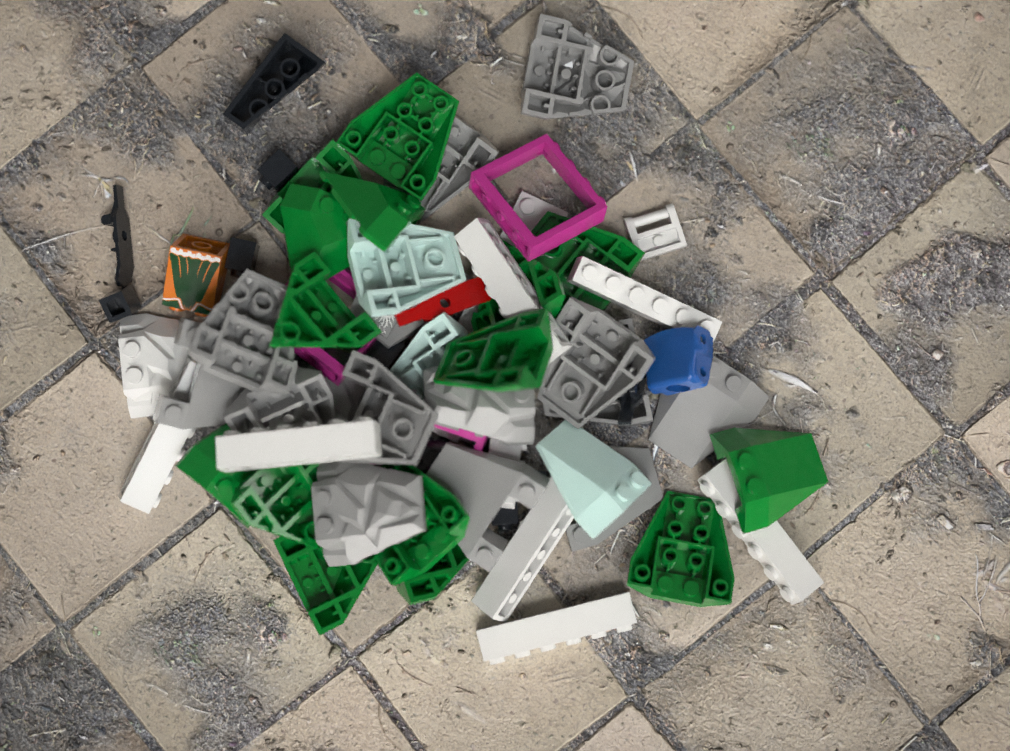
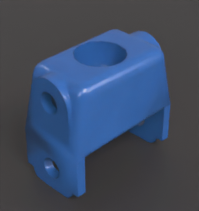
(680, 360)

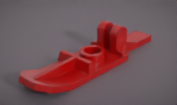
(458, 297)

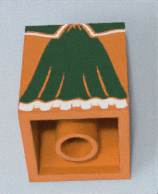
(195, 274)

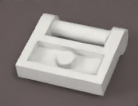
(658, 240)

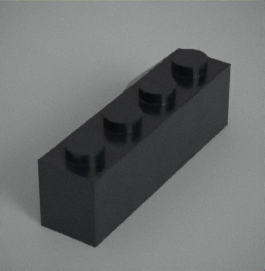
(274, 79)

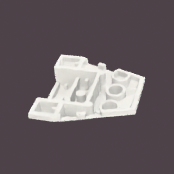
(148, 360)

